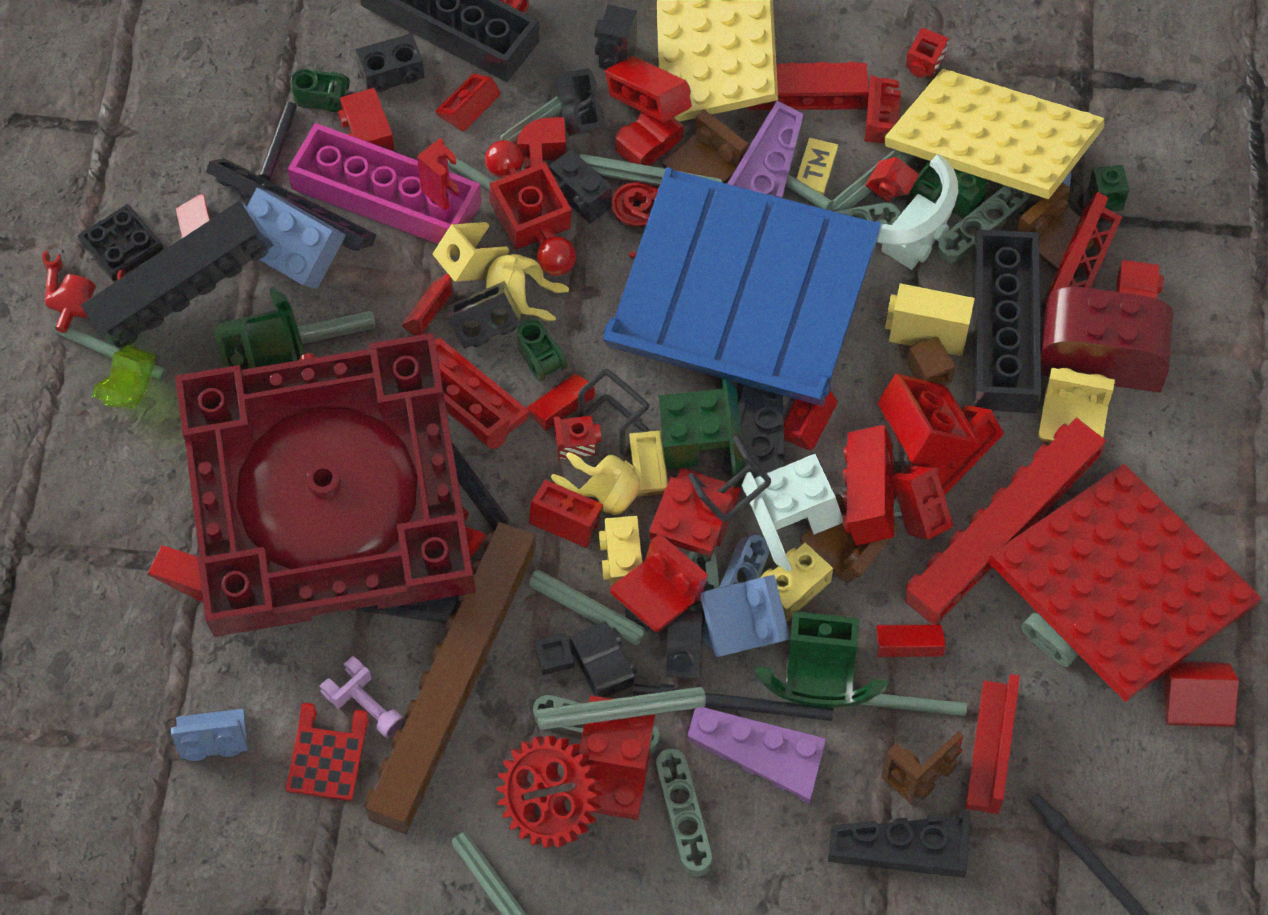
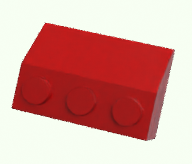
(927, 421)

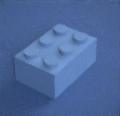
(301, 241)

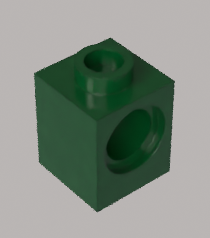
(1112, 183)
(970, 193)

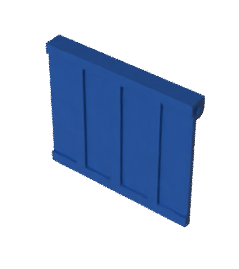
(743, 286)

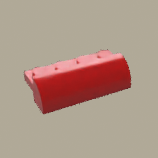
(476, 399)

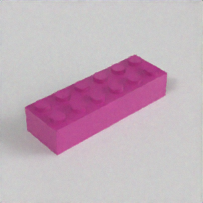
(377, 184)

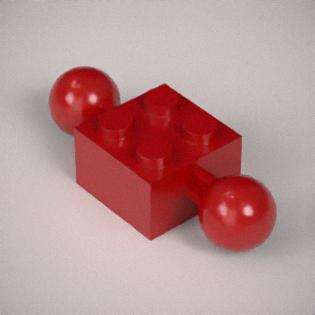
(530, 207)

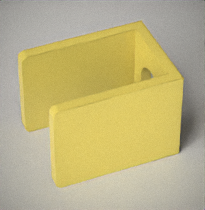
(462, 241)

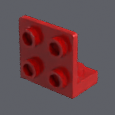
(661, 585)

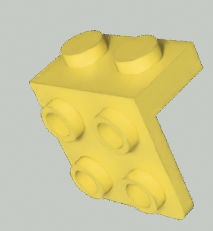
(1074, 396)

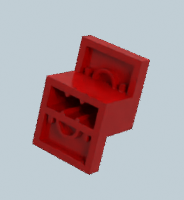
(687, 519)
(623, 759)

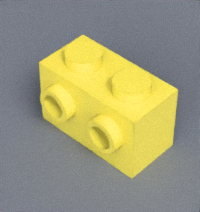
(622, 547)
(805, 580)

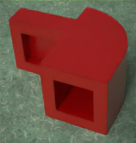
(542, 141)

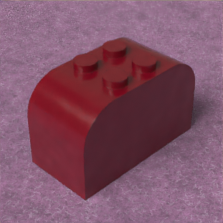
(1108, 335)

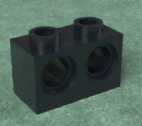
(390, 63)
(480, 308)

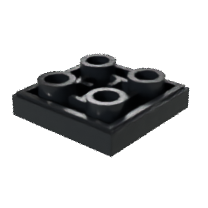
(120, 242)

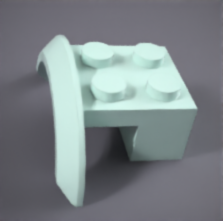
(922, 221)
(793, 495)

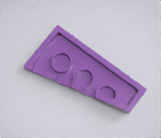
(770, 153)
(773, 752)

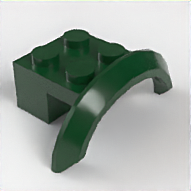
(261, 338)
(700, 423)
(821, 663)

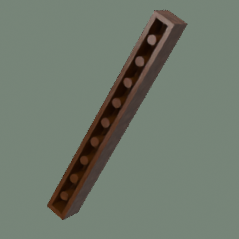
(450, 680)

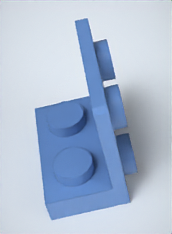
(744, 615)
(210, 734)

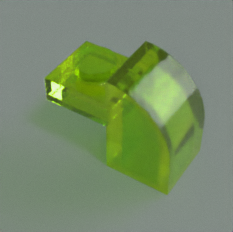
(128, 378)

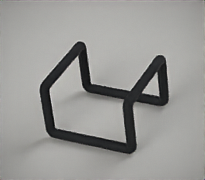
(632, 418)
(752, 460)

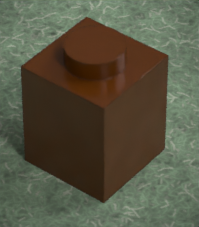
(931, 362)

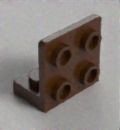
(710, 151)
(1054, 224)
(840, 549)
(910, 778)

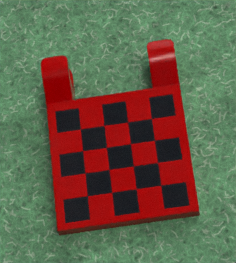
(326, 760)

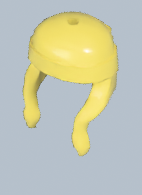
(511, 270)
(611, 482)

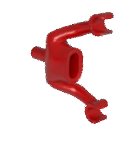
(69, 295)

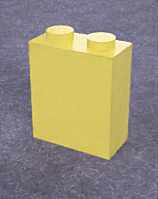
(929, 314)

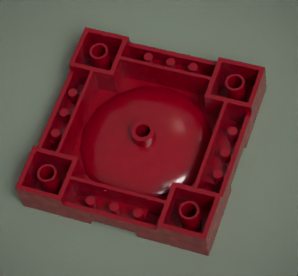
(294, 550)

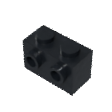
(616, 36)
(582, 186)

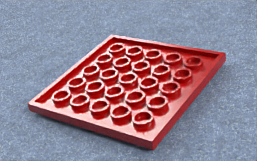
(1124, 581)

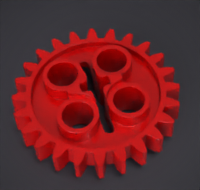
(555, 823)

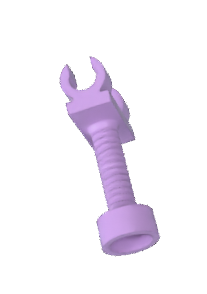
(388, 721)

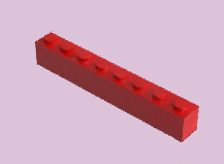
(1012, 512)

